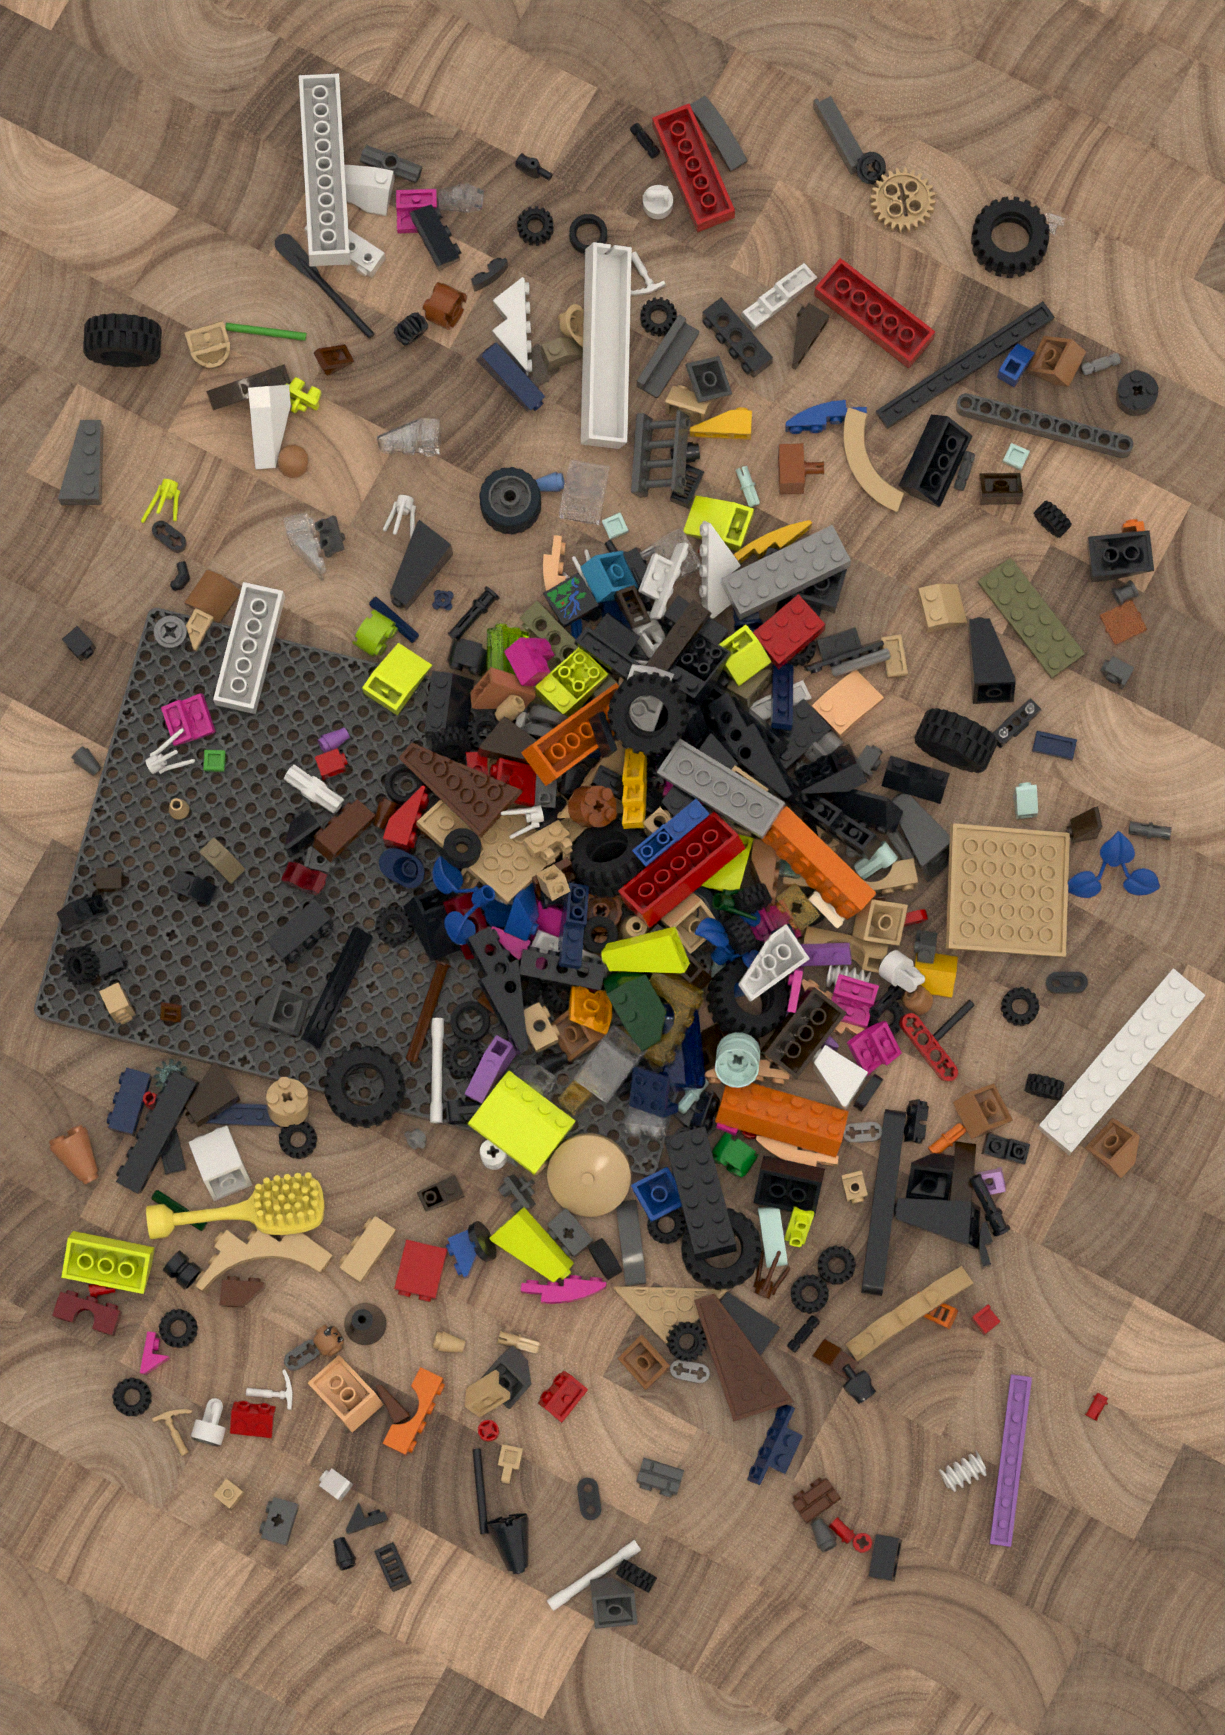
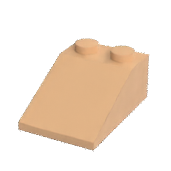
(847, 703)
(345, 1393)

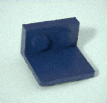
(651, 1092)

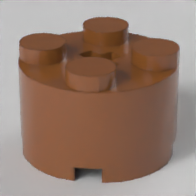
(444, 306)
(592, 806)
(612, 910)

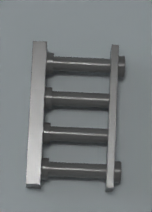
(642, 451)

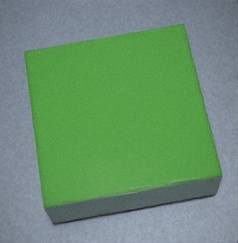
(214, 760)

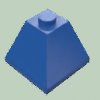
(523, 915)
(657, 1194)

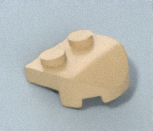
(209, 344)

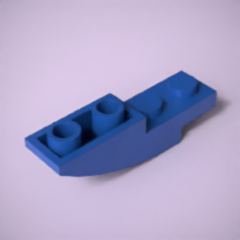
(815, 417)
(670, 832)

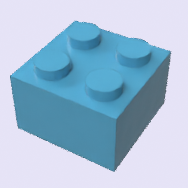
(607, 575)

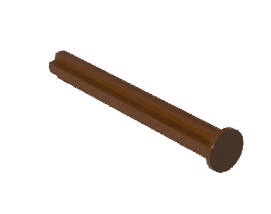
(427, 1011)

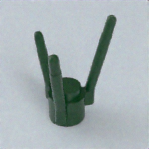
(725, 902)

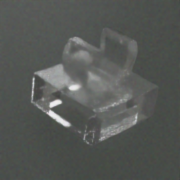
(1054, 221)

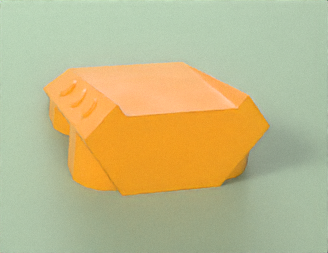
(590, 1009)

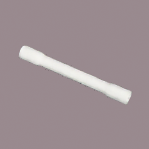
(436, 1105)
(564, 1595)

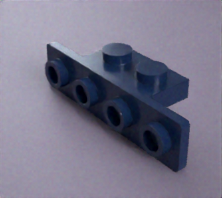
(777, 1448)

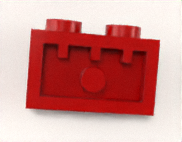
(562, 1396)

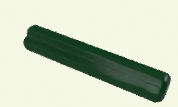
(161, 1198)

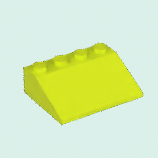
(521, 1122)

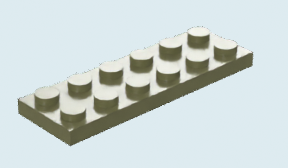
(1031, 618)

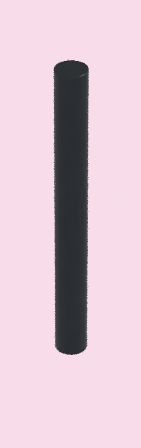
(480, 1491)

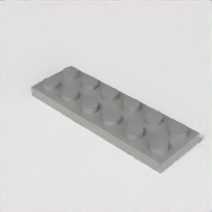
(721, 788)

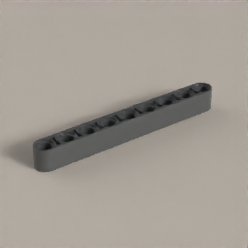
(1051, 433)

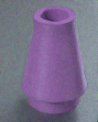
(333, 739)

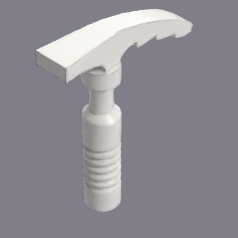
(643, 272)
(269, 1393)

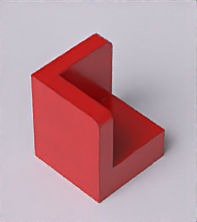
(985, 1319)

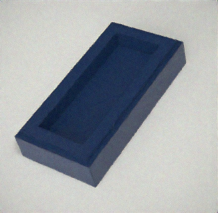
(1054, 745)

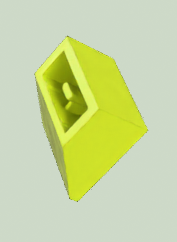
(746, 655)

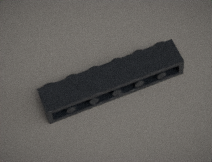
(157, 1131)

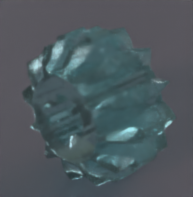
(166, 1070)

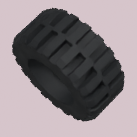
(1010, 212)
(122, 340)
(640, 739)
(955, 740)
(600, 844)
(731, 1016)
(364, 1058)
(737, 1273)

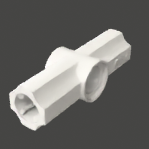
(314, 789)

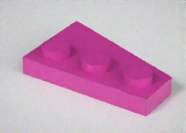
(795, 981)

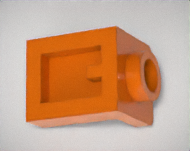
(1133, 525)

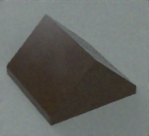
(1000, 488)

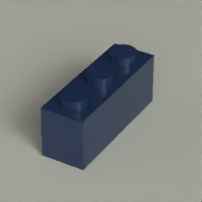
(129, 1101)

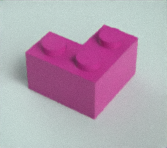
(530, 659)

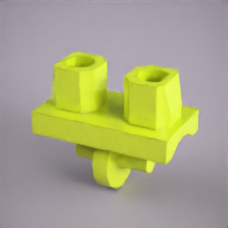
(310, 399)
(798, 1227)

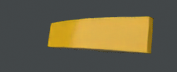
(779, 539)
(634, 789)

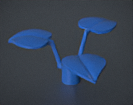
(1115, 852)
(458, 926)
(714, 932)

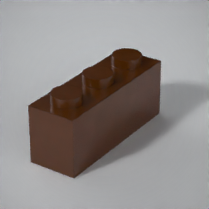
(343, 830)

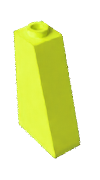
(649, 952)
(533, 1246)

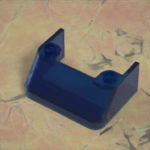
(687, 1068)

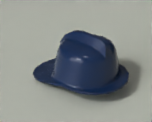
(402, 867)

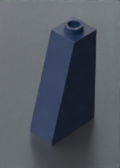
(511, 377)

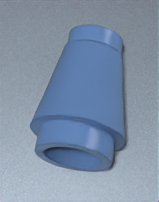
(551, 483)

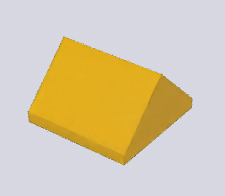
(939, 975)

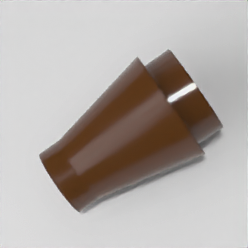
(384, 811)

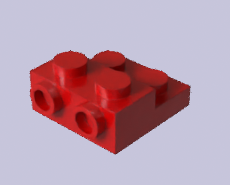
(518, 776)

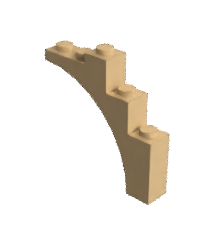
(262, 1246)
(909, 1312)

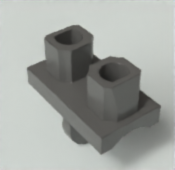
(330, 535)
(546, 795)
(521, 1190)

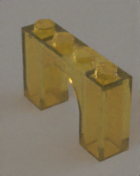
(684, 1000)

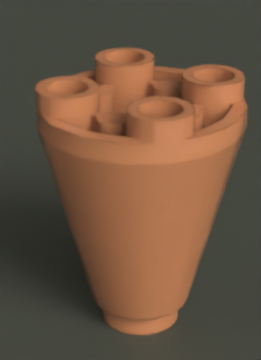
(76, 1153)

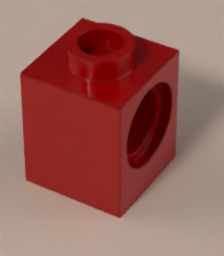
(331, 763)

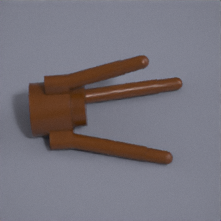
(765, 1286)

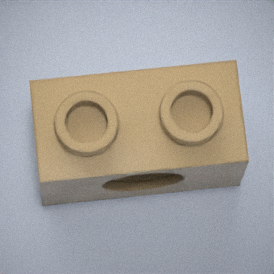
(542, 1039)

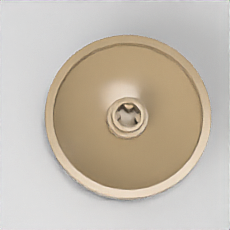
(589, 1175)

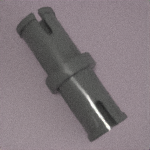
(1149, 830)

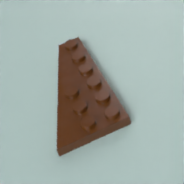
(467, 792)
(743, 1373)

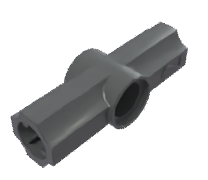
(402, 169)

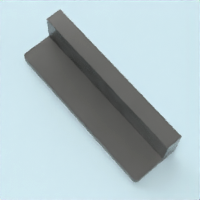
(838, 132)
(667, 357)

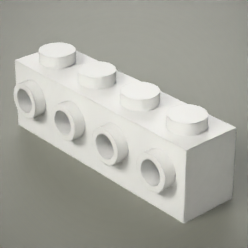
(363, 255)

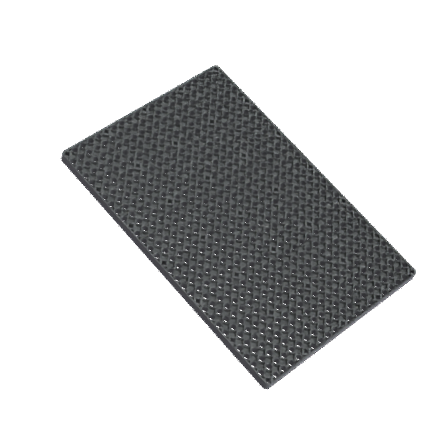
(282, 891)

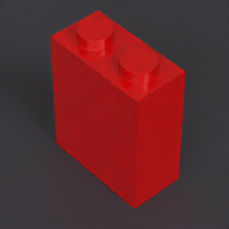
(420, 1270)

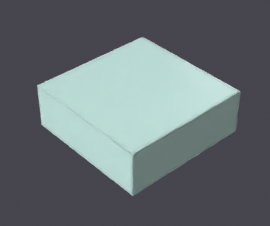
(1016, 456)
(615, 526)

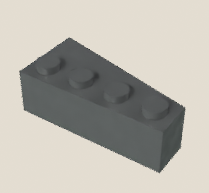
(84, 470)

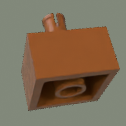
(794, 468)

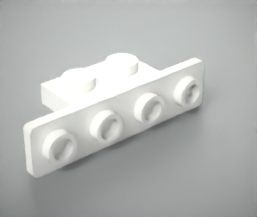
(661, 577)

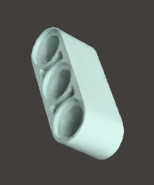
(772, 1235)

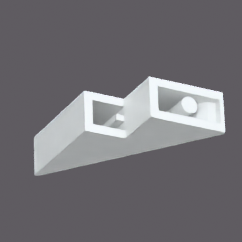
(513, 331)
(716, 564)

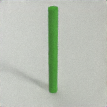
(266, 331)

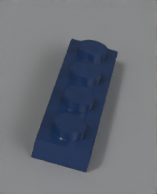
(782, 697)
(245, 1116)

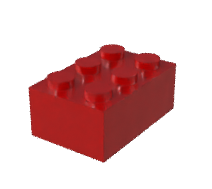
(789, 631)

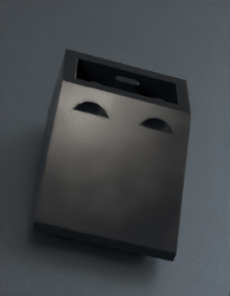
(699, 668)
(831, 773)
(428, 918)

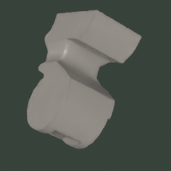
(825, 746)

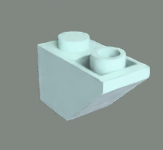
(1025, 801)

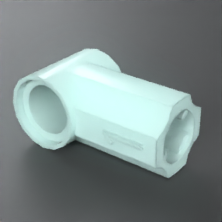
(881, 859)

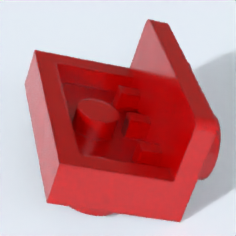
(252, 1419)

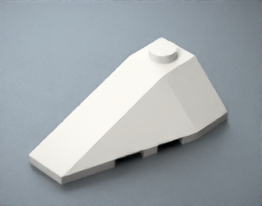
(369, 188)
(268, 419)
(646, 709)
(774, 961)

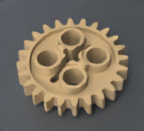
(884, 203)

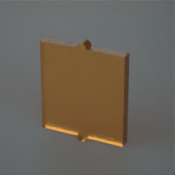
(1123, 622)

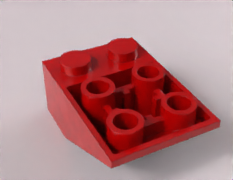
(402, 824)

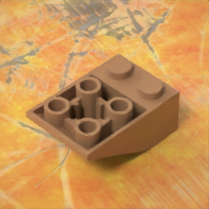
(763, 867)

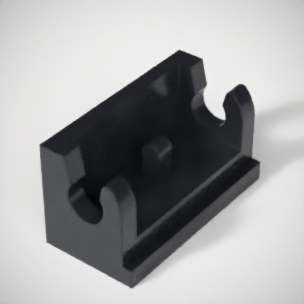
(885, 1557)

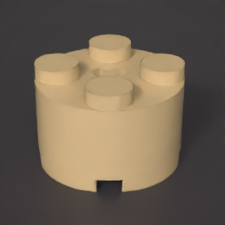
(287, 1102)

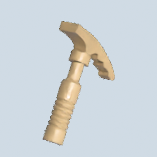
(174, 1433)

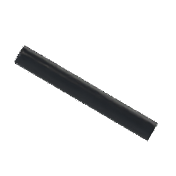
(953, 1020)

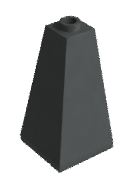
(924, 836)

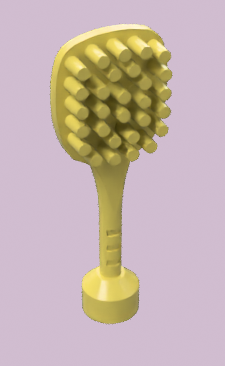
(275, 1208)

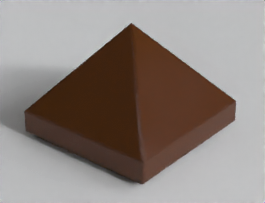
(170, 1012)

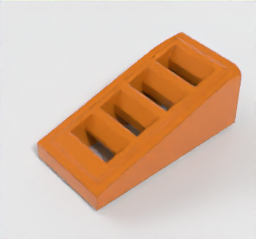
(950, 1317)

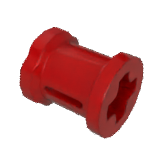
(867, 1539)

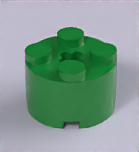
(734, 1155)

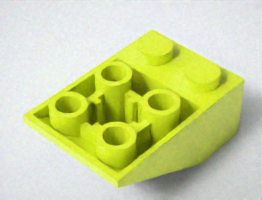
(727, 518)
(396, 678)
(571, 683)
(731, 874)

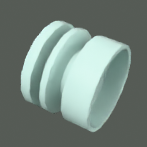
(737, 1059)

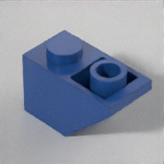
(1015, 365)
(464, 1253)

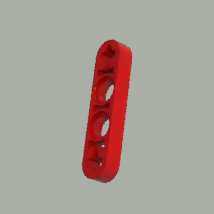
(926, 1049)

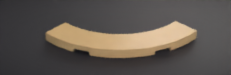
(861, 464)

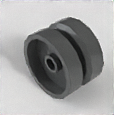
(542, 721)

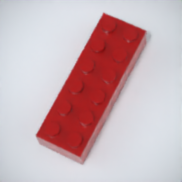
(693, 167)
(874, 313)
(681, 869)

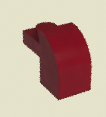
(304, 878)

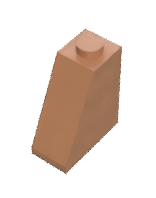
(496, 687)

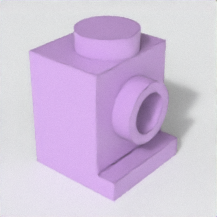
(998, 1184)

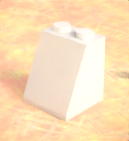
(838, 1076)
(220, 1163)

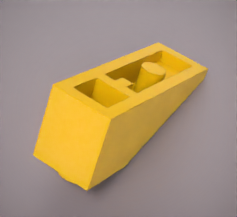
(729, 425)

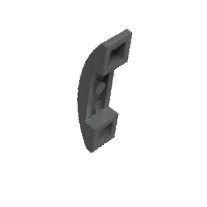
(719, 133)
(631, 1243)

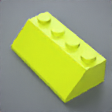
(107, 1262)

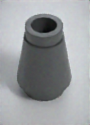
(86, 761)
(824, 1537)

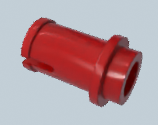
(147, 1098)
(97, 1290)
(1096, 1406)
(842, 1530)

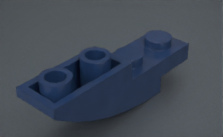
(572, 926)

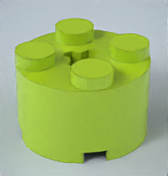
(375, 633)

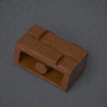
(816, 1500)

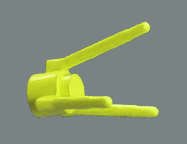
(166, 490)

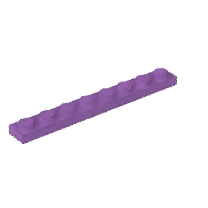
(1010, 1460)

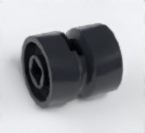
(182, 1270)

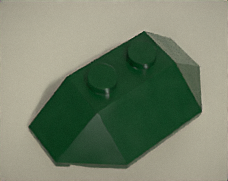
(637, 1006)

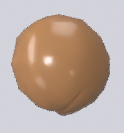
(293, 461)

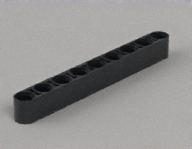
(883, 1202)

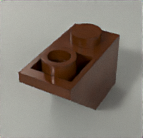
(239, 1293)

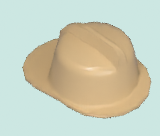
(572, 323)

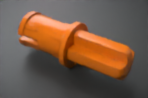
(947, 1139)

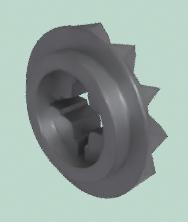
(170, 622)

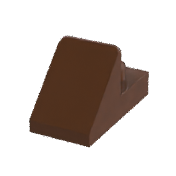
(333, 358)
(834, 1358)

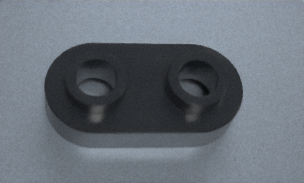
(1066, 982)
(589, 1499)

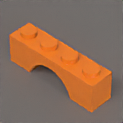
(402, 1436)

